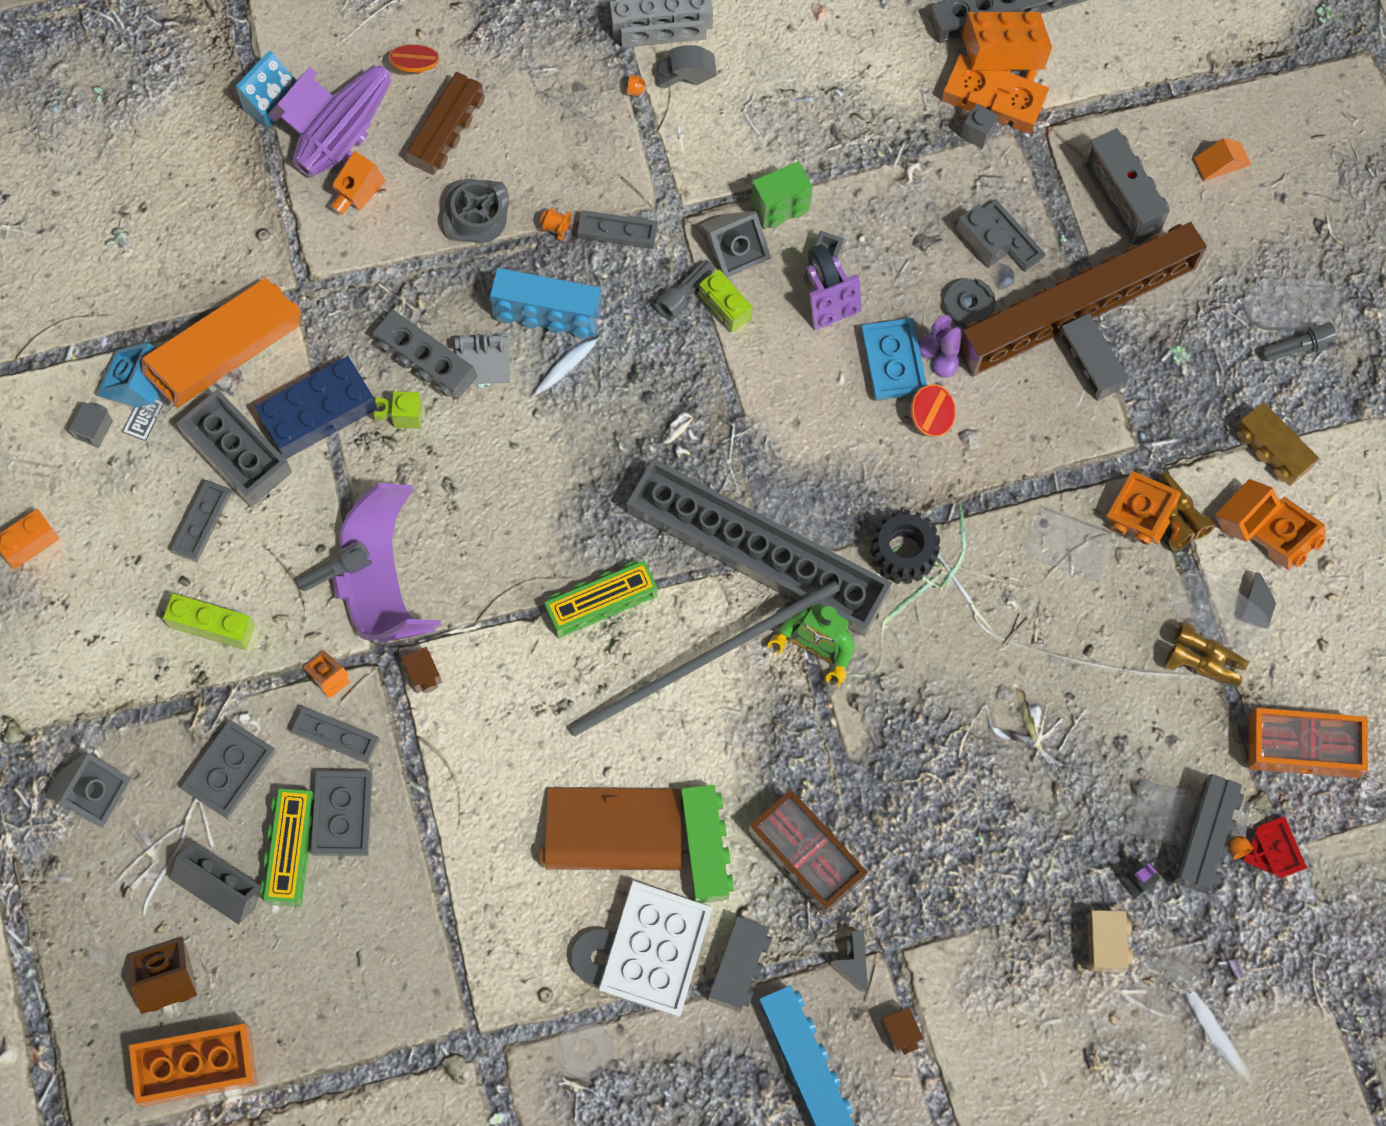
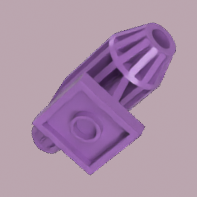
(329, 122)

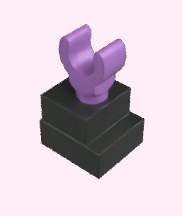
(1140, 878)

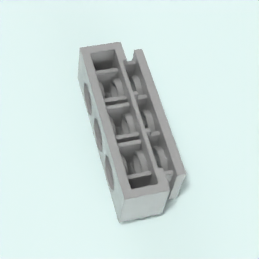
(656, 32)

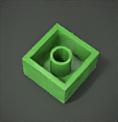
(781, 195)

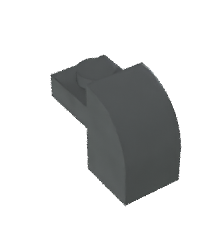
(687, 63)

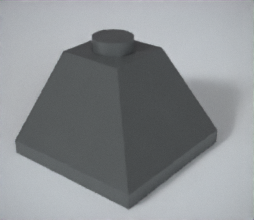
(735, 241)
(88, 788)

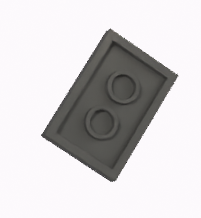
(228, 769)
(342, 813)

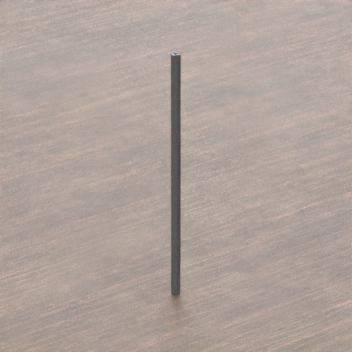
(704, 658)

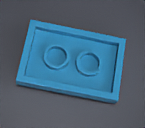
(893, 358)

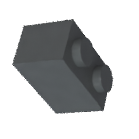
(983, 235)

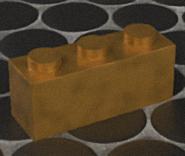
(1276, 444)

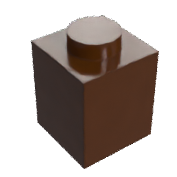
(422, 670)
(902, 1031)

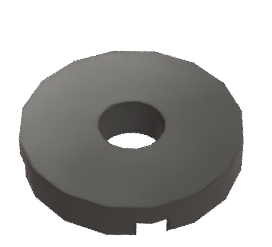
(972, 289)
(582, 952)

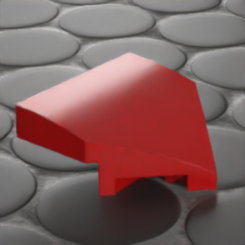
(1275, 850)

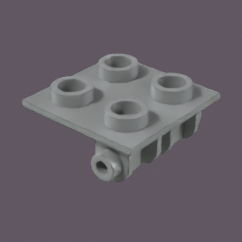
(487, 354)

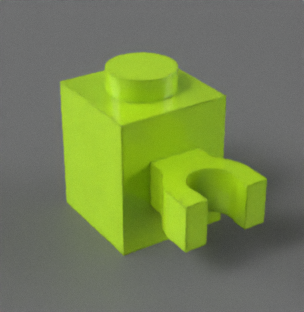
(404, 409)

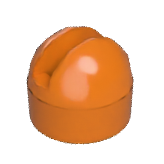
(636, 85)
(1239, 847)

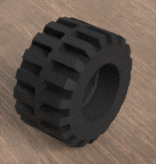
(905, 526)

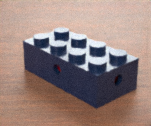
(316, 407)

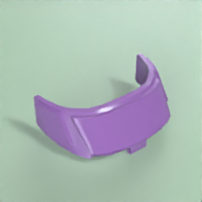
(374, 592)

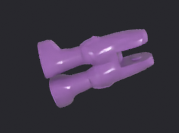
(945, 341)

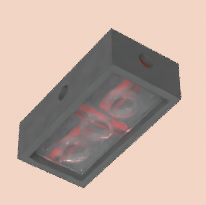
(1125, 186)

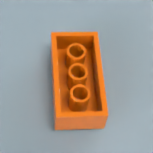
(193, 1065)

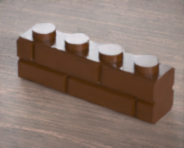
(445, 124)

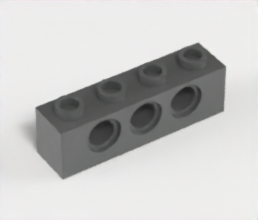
(398, 328)

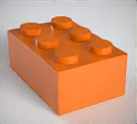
(1006, 40)

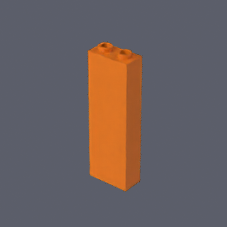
(221, 342)

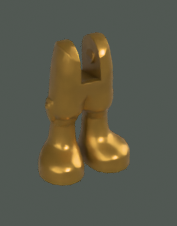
(1181, 532)
(1209, 665)

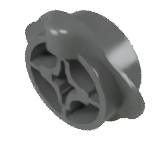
(474, 220)

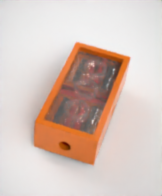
(1308, 743)

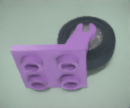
(834, 293)

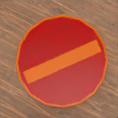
(413, 58)
(933, 410)

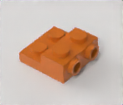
(1143, 508)
(1291, 534)

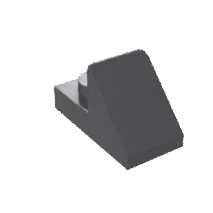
(855, 969)

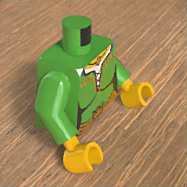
(821, 633)

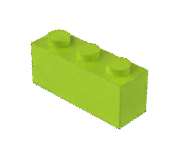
(209, 621)

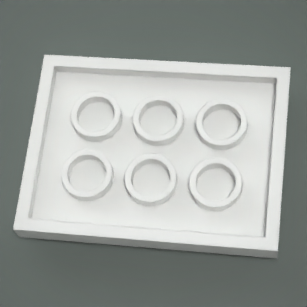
(655, 949)

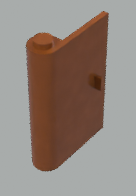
(612, 829)

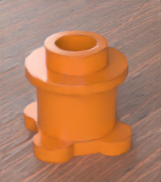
(555, 222)

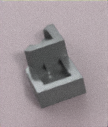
(1261, 596)

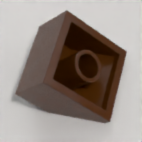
(161, 976)

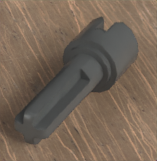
(675, 299)
(1317, 339)
(350, 560)

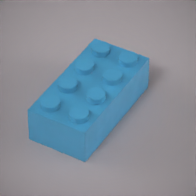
(546, 303)

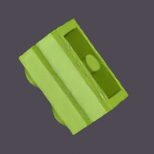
(725, 300)

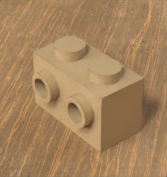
(1109, 941)

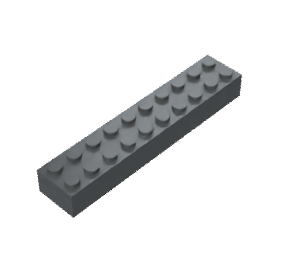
(755, 544)

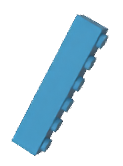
(805, 1059)

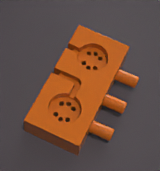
(998, 91)

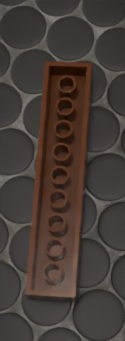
(1092, 292)

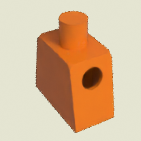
(356, 183)

